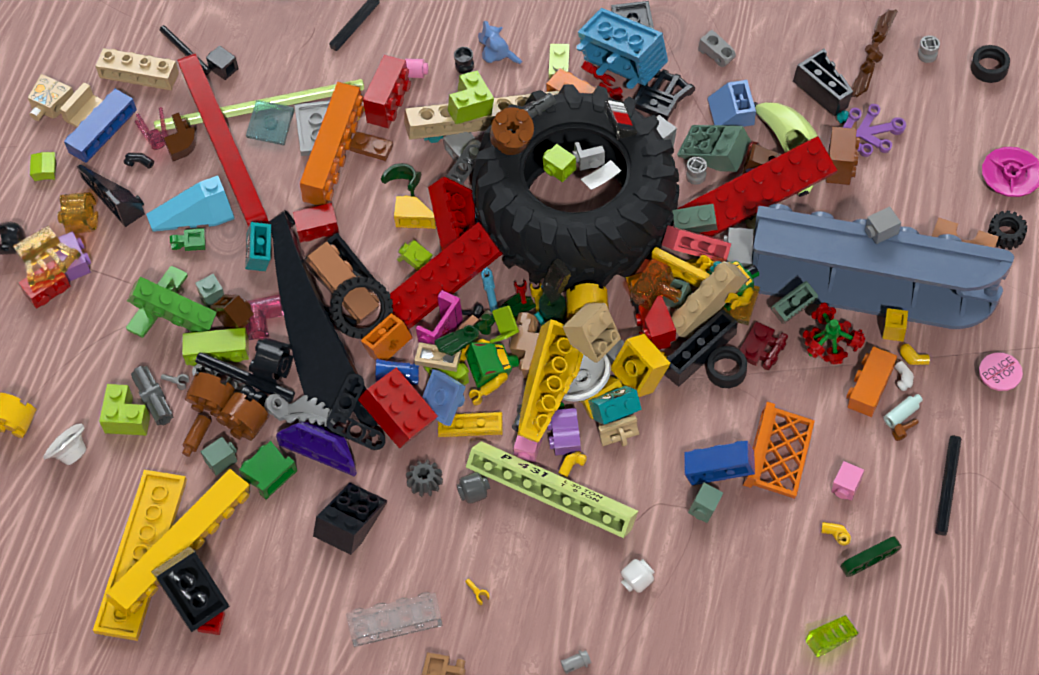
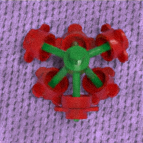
(834, 331)

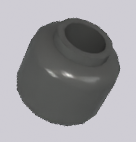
(473, 487)

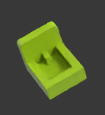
(414, 255)

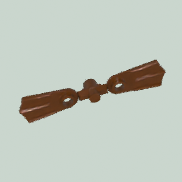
(881, 30)

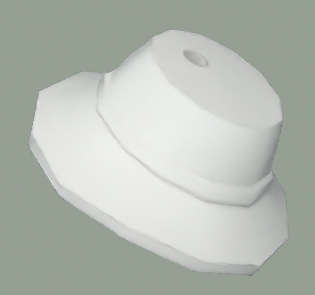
(67, 446)

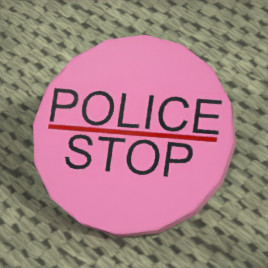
(1000, 371)

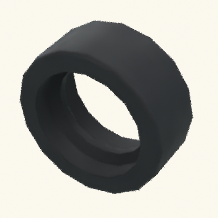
(992, 52)
(726, 352)

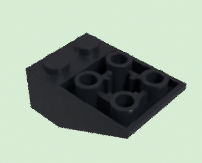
(348, 518)

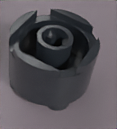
(271, 360)

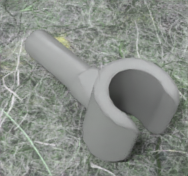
(182, 377)

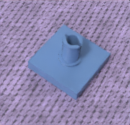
(444, 396)

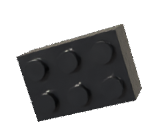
(190, 589)

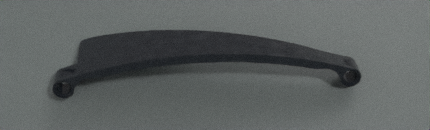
(314, 341)

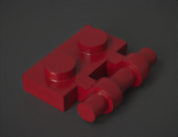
(757, 342)

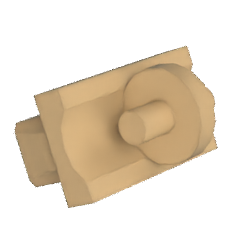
(618, 430)

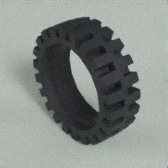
(343, 289)

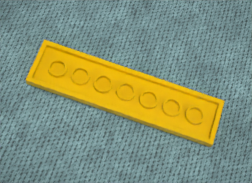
(148, 521)

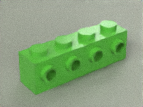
(171, 306)

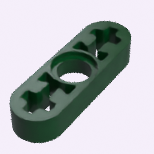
(871, 556)

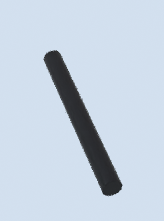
(182, 47)

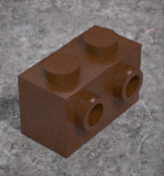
(232, 311)

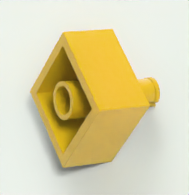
(640, 365)

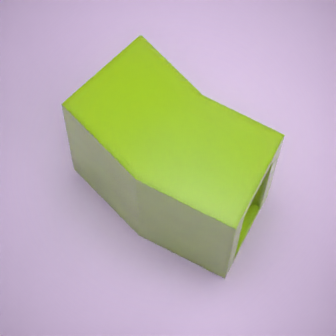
(43, 166)

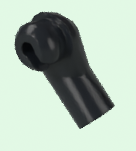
(138, 157)

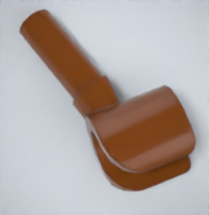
(900, 430)

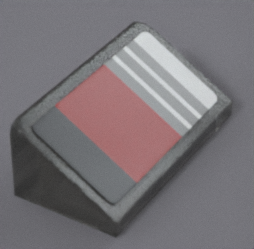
(619, 118)

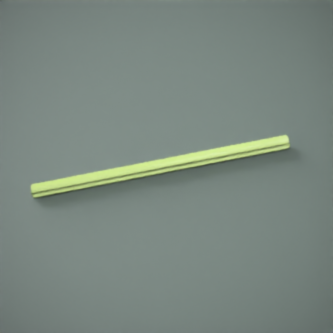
(247, 107)

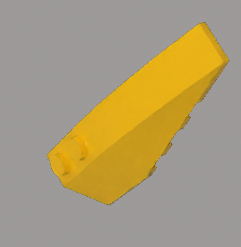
(548, 380)

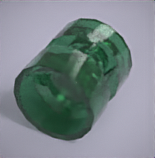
(552, 310)

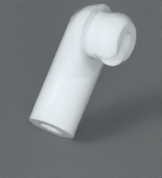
(906, 376)

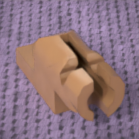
(525, 341)

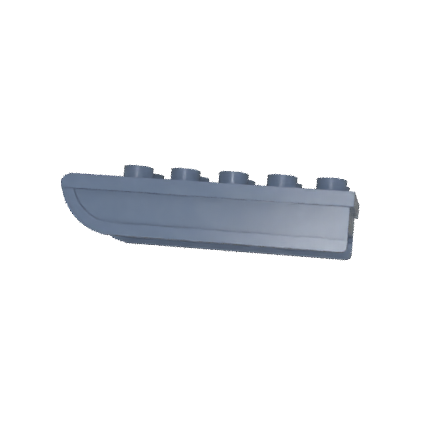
(928, 276)

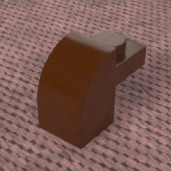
(182, 142)

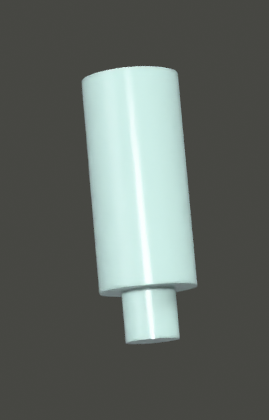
(902, 411)

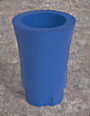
(410, 372)

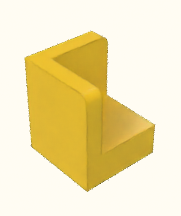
(895, 324)

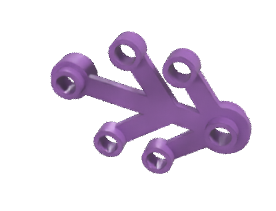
(866, 132)

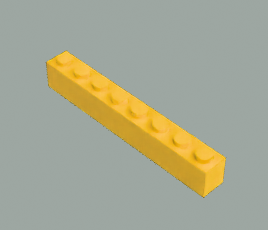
(188, 531)

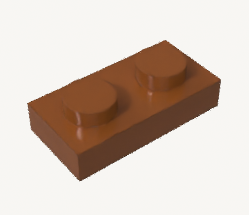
(371, 146)

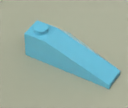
(198, 205)

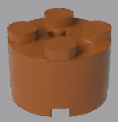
(503, 138)
(208, 393)
(243, 417)

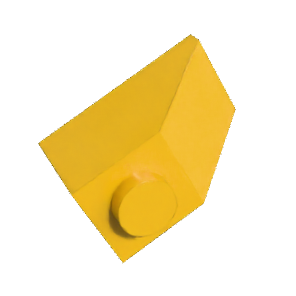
(412, 213)

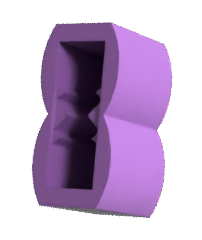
(565, 432)

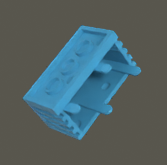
(622, 47)

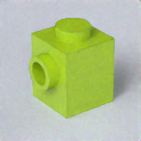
(559, 163)

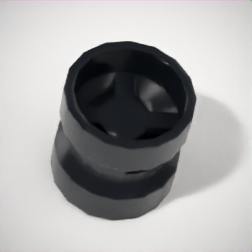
(464, 60)
(251, 394)

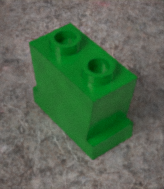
(268, 470)

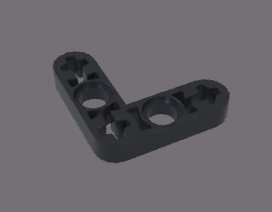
(344, 415)

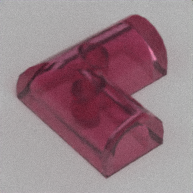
(263, 309)

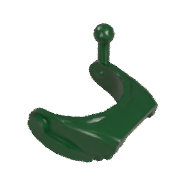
(402, 171)

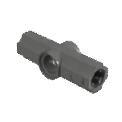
(152, 395)

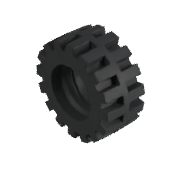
(1009, 220)

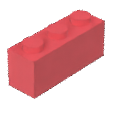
(696, 244)

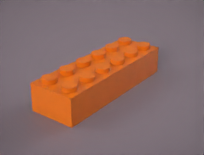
(331, 144)

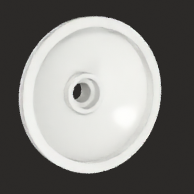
(590, 379)

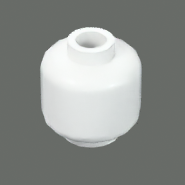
(637, 575)

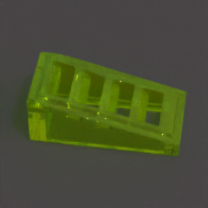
(819, 643)

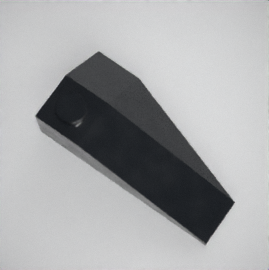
(117, 198)

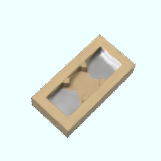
(429, 356)

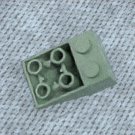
(718, 145)

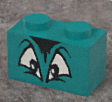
(258, 246)
(615, 404)

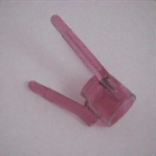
(154, 137)

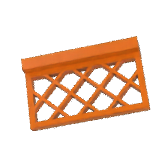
(761, 444)

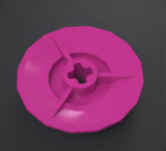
(1011, 171)

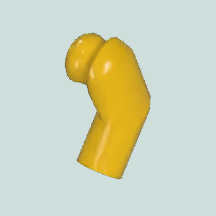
(571, 460)
(838, 531)

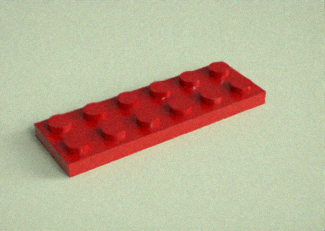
(445, 272)

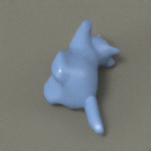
(495, 45)

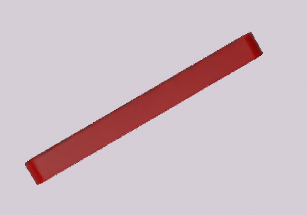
(222, 140)

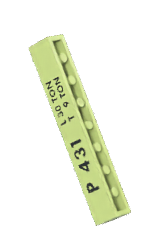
(552, 489)

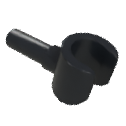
(477, 311)

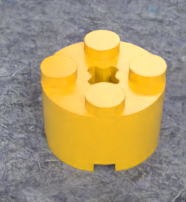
(584, 294)
(15, 415)

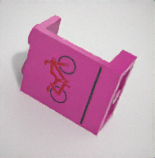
(451, 319)

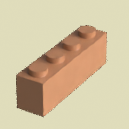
(334, 271)

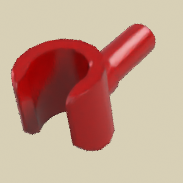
(614, 93)
(521, 290)

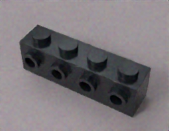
(696, 350)

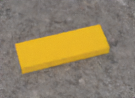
(680, 268)
(473, 425)

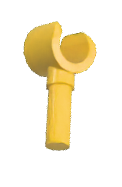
(536, 294)
(477, 591)

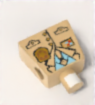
(48, 97)

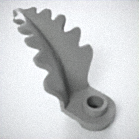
(298, 410)

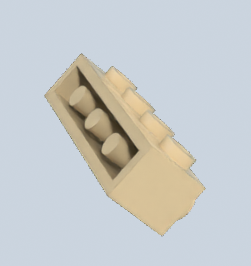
(137, 69)
(707, 299)

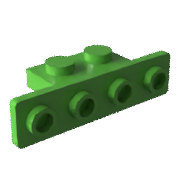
(143, 319)

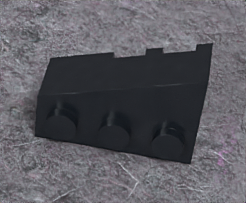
(823, 82)

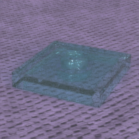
(270, 122)

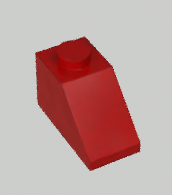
(659, 324)

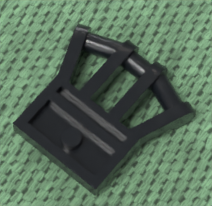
(662, 103)

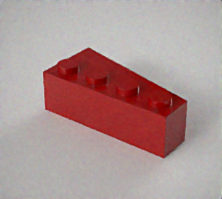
(452, 209)

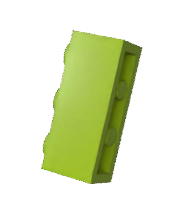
(221, 344)

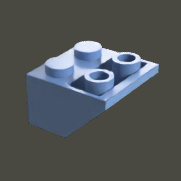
(733, 105)

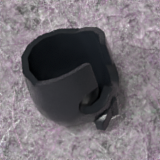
(11, 234)

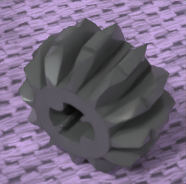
(420, 485)

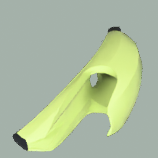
(788, 126)

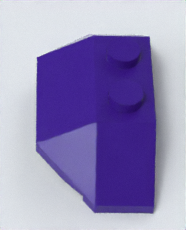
(318, 445)

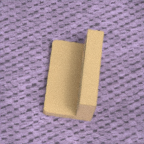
(79, 105)

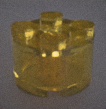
(78, 213)

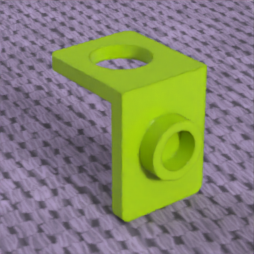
(505, 322)

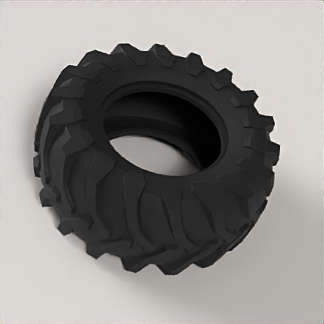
(591, 242)

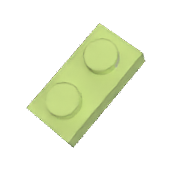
(558, 58)

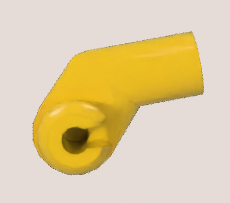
(912, 357)

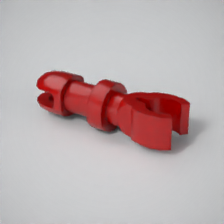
(589, 67)

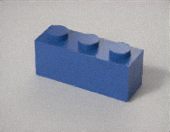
(719, 462)

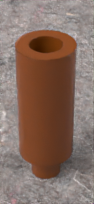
(195, 435)

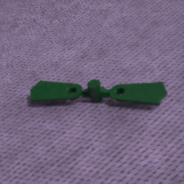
(457, 340)

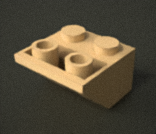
(592, 331)

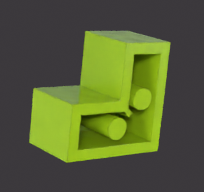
(471, 100)
(119, 413)

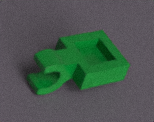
(191, 240)

